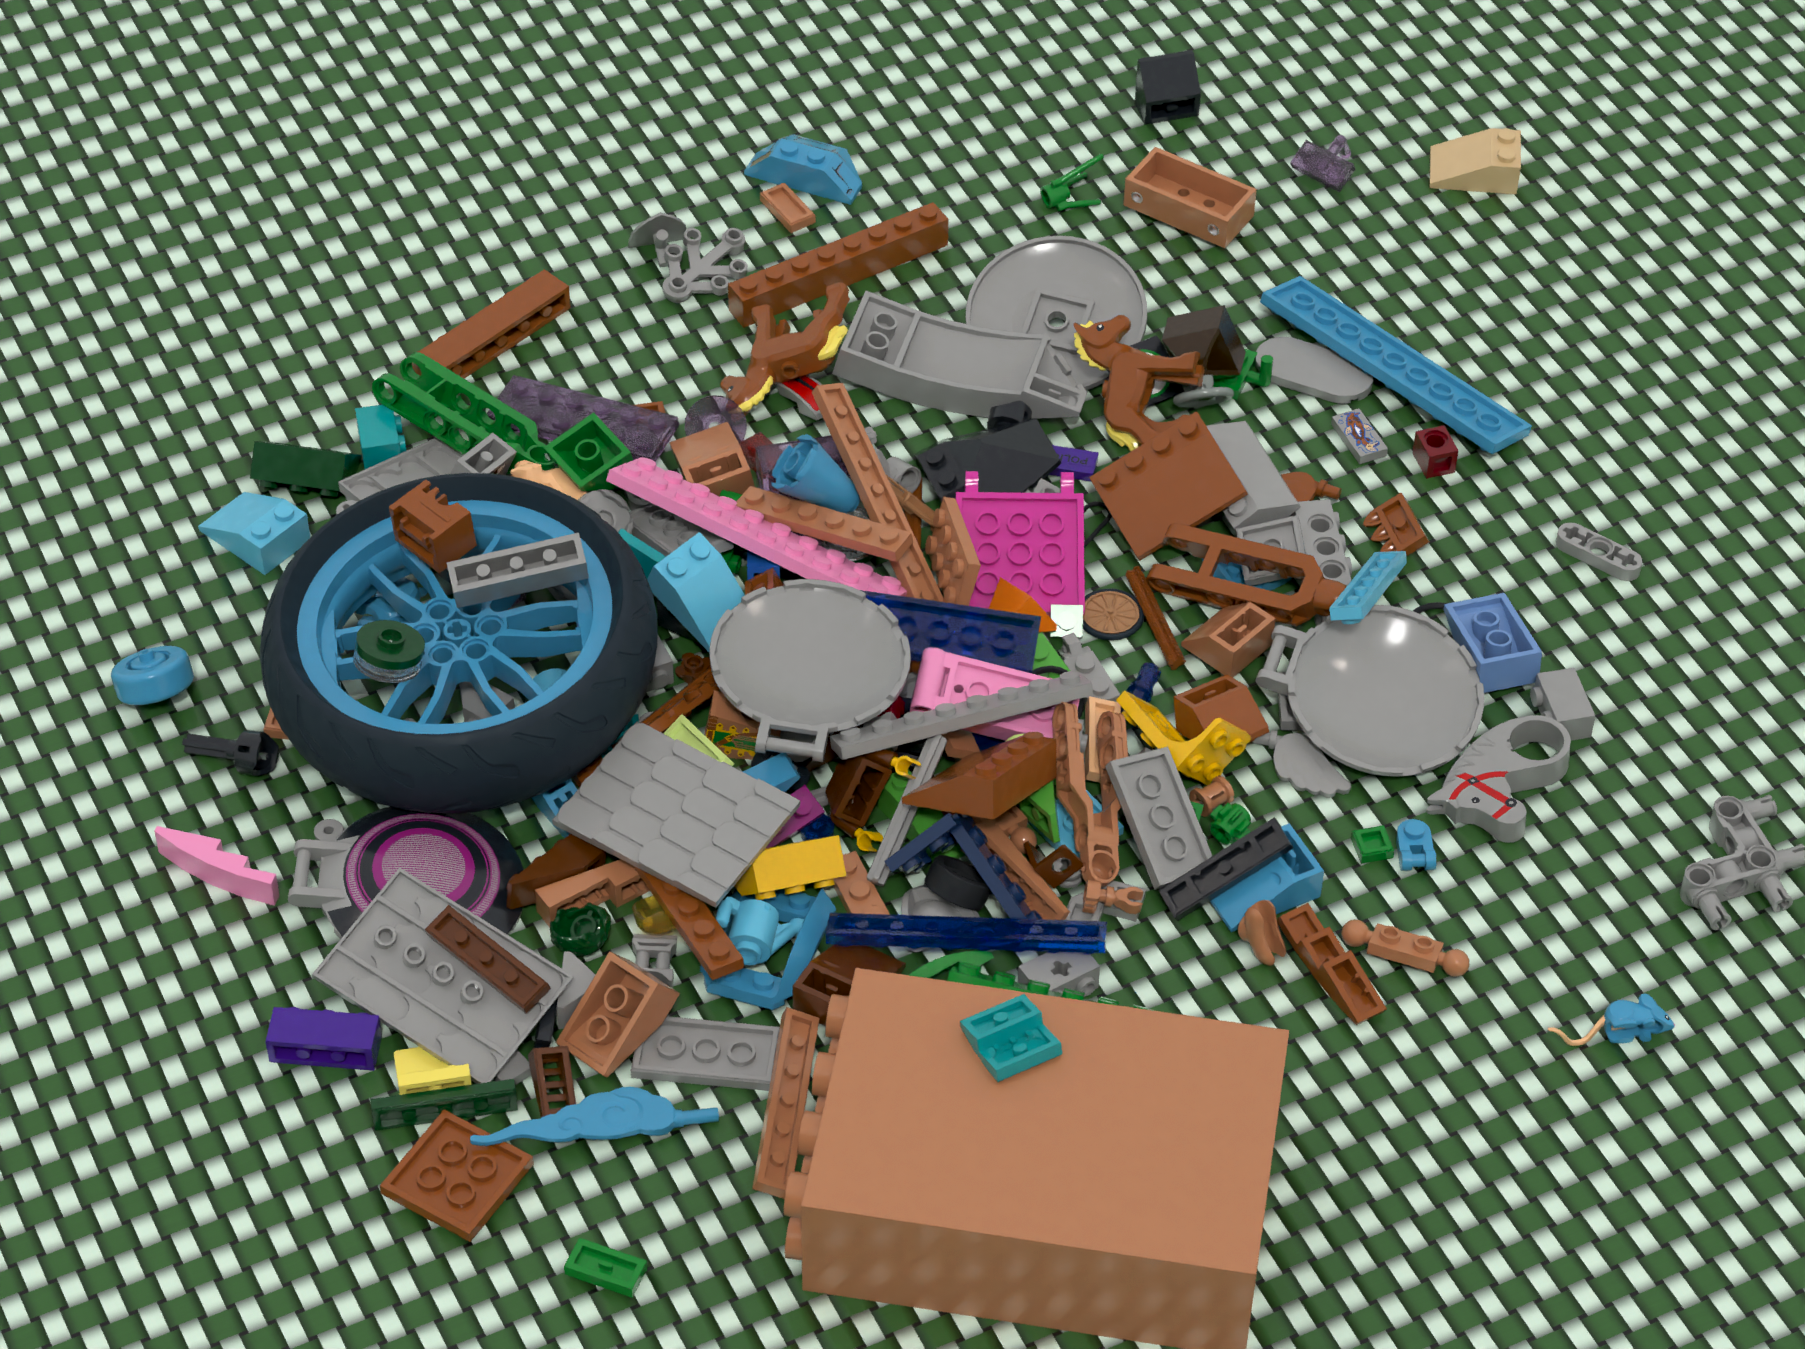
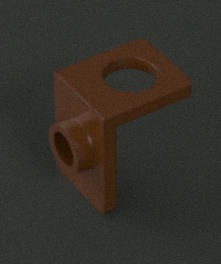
(1043, 865)

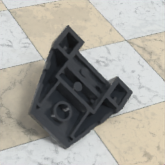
(1004, 456)

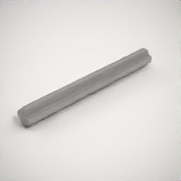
(905, 813)

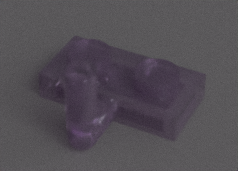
(1325, 164)

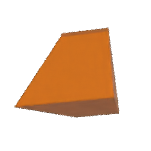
(1012, 599)

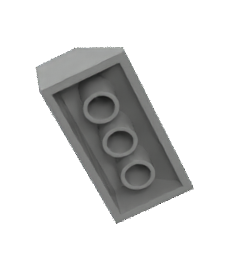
(1266, 489)

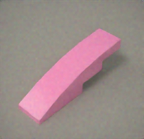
(207, 861)

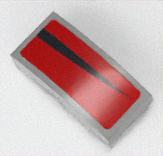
(801, 392)

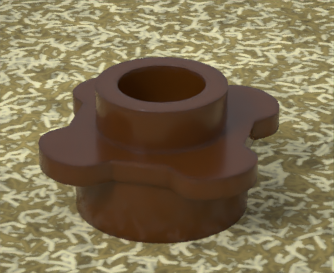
(692, 667)

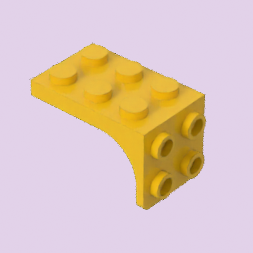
(1196, 758)

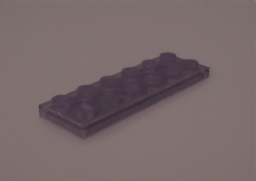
(559, 409)

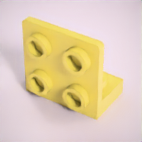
(423, 1072)

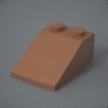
(616, 1014)

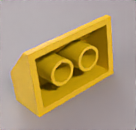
(792, 867)

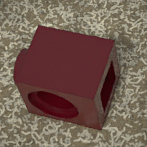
(1435, 451)

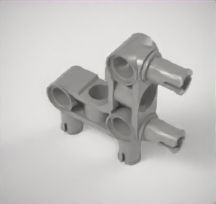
(1749, 862)

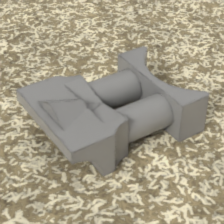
(659, 947)

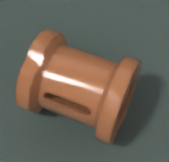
(1212, 795)

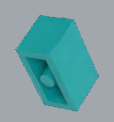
(379, 434)

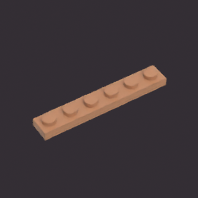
(828, 524)
(785, 1102)

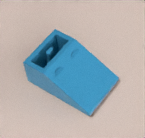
(1284, 882)

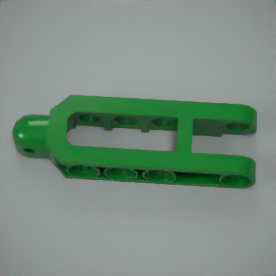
(439, 390)

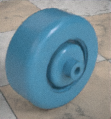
(152, 675)

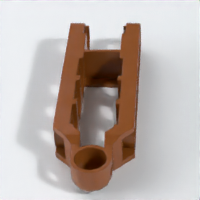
(1313, 597)

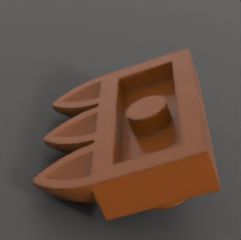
(1396, 526)

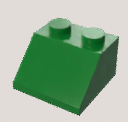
(588, 453)

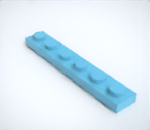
(1367, 586)

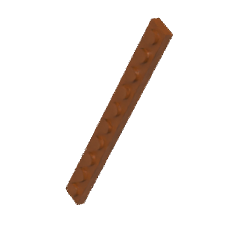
(689, 917)

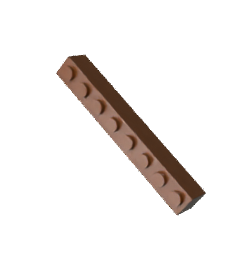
(841, 261)

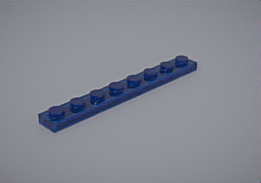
(966, 933)

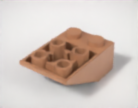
(713, 460)

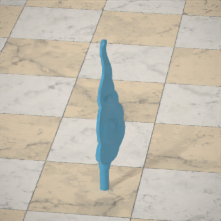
(602, 1117)

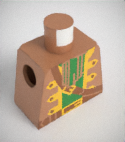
(732, 729)

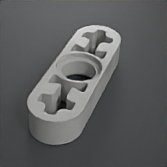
(1616, 567)

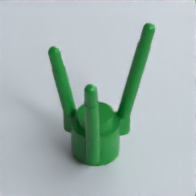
(1057, 191)

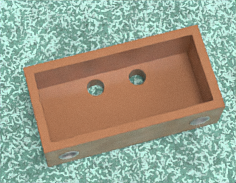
(1189, 197)

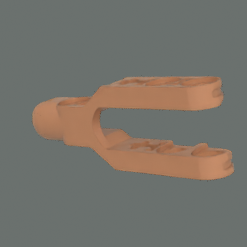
(1094, 834)

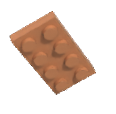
(952, 554)

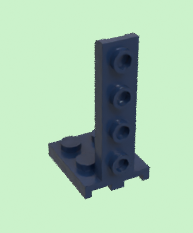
(960, 830)

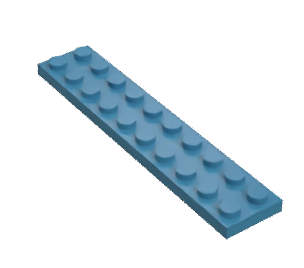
(1396, 365)

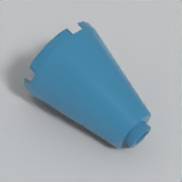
(814, 477)

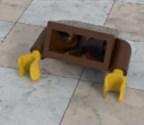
(856, 789)

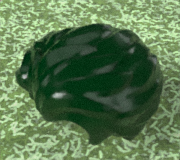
(580, 929)

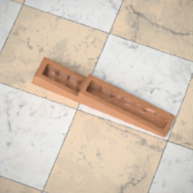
(1019, 870)
(611, 881)

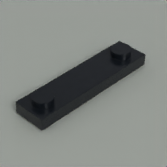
(1226, 869)

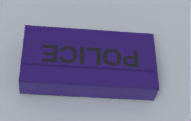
(1079, 461)

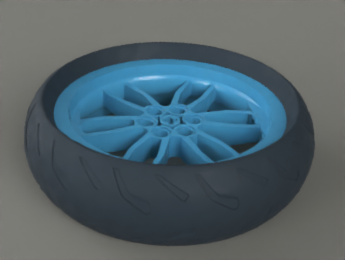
(476, 761)

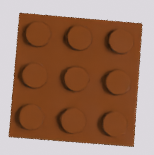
(453, 1179)

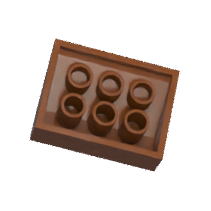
(1168, 481)
(990, 779)

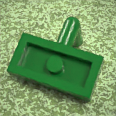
(1238, 382)

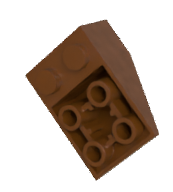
(833, 974)

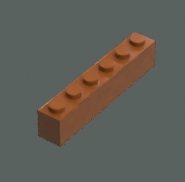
(500, 325)

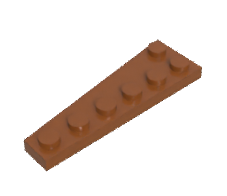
(682, 703)

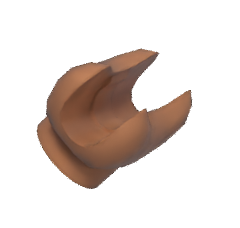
(1262, 932)

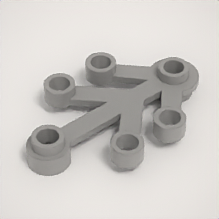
(679, 287)

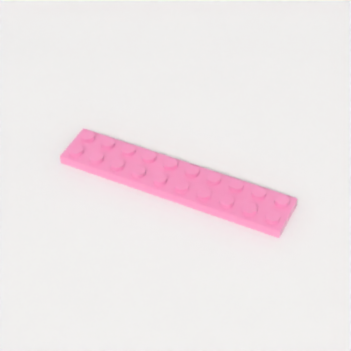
(747, 527)

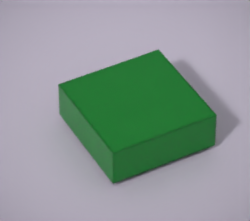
(1372, 844)

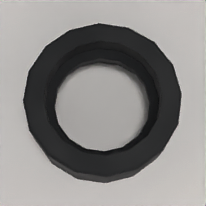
(957, 883)

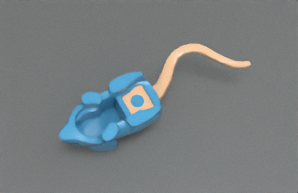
(1627, 1020)

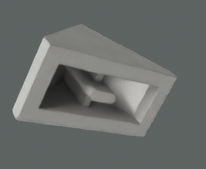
(575, 989)

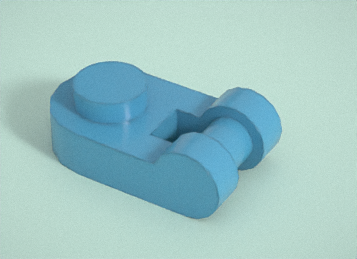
(1415, 845)

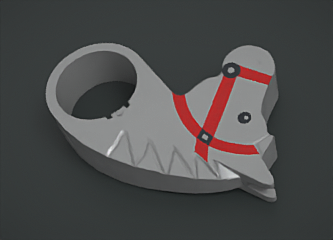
(1489, 771)

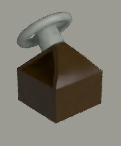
(1219, 347)

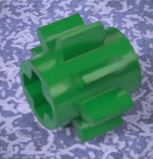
(1230, 823)

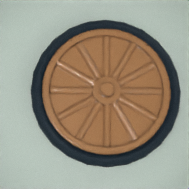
(1112, 614)

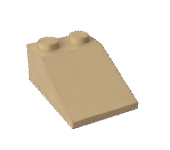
(1478, 162)

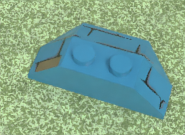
(808, 167)

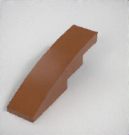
(1330, 965)

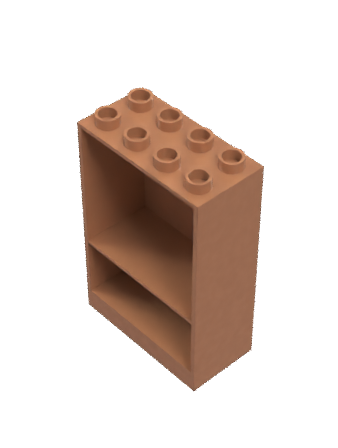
(1066, 1198)

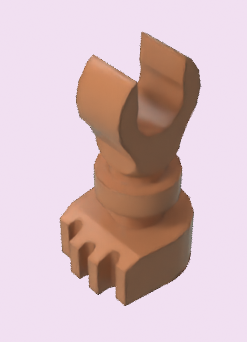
(1120, 897)

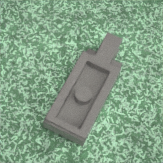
(1086, 662)

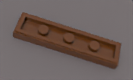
(487, 959)

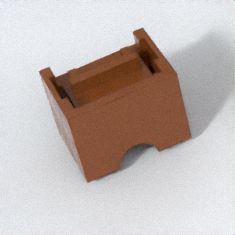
(432, 527)

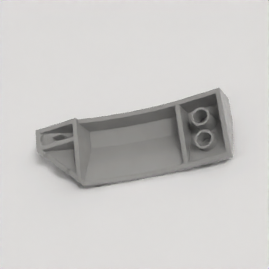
(954, 363)

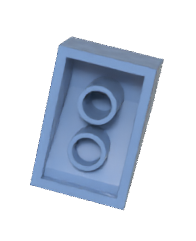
(1496, 640)

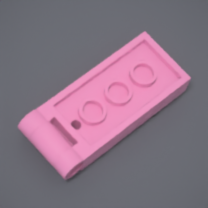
(954, 678)

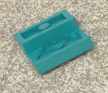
(1011, 1037)

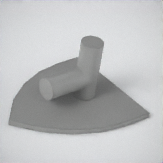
(658, 231)

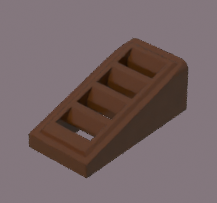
(557, 1055)

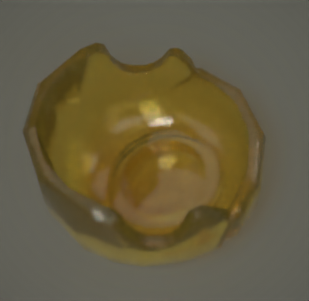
(651, 917)

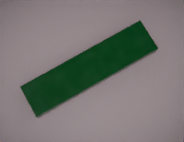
(427, 1105)

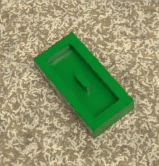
(605, 1267)

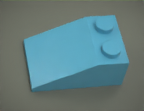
(259, 529)
(696, 587)

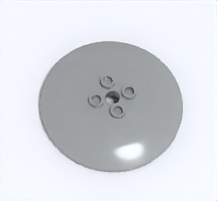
(1058, 280)

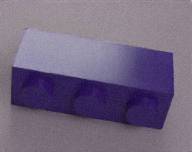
(323, 1038)

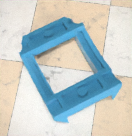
(763, 988)

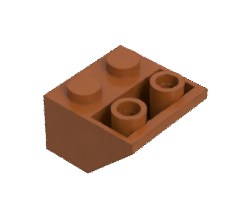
(1218, 699)

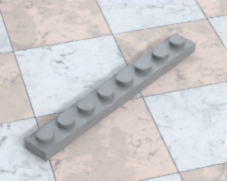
(953, 717)

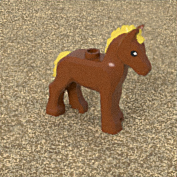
(785, 356)
(1131, 378)

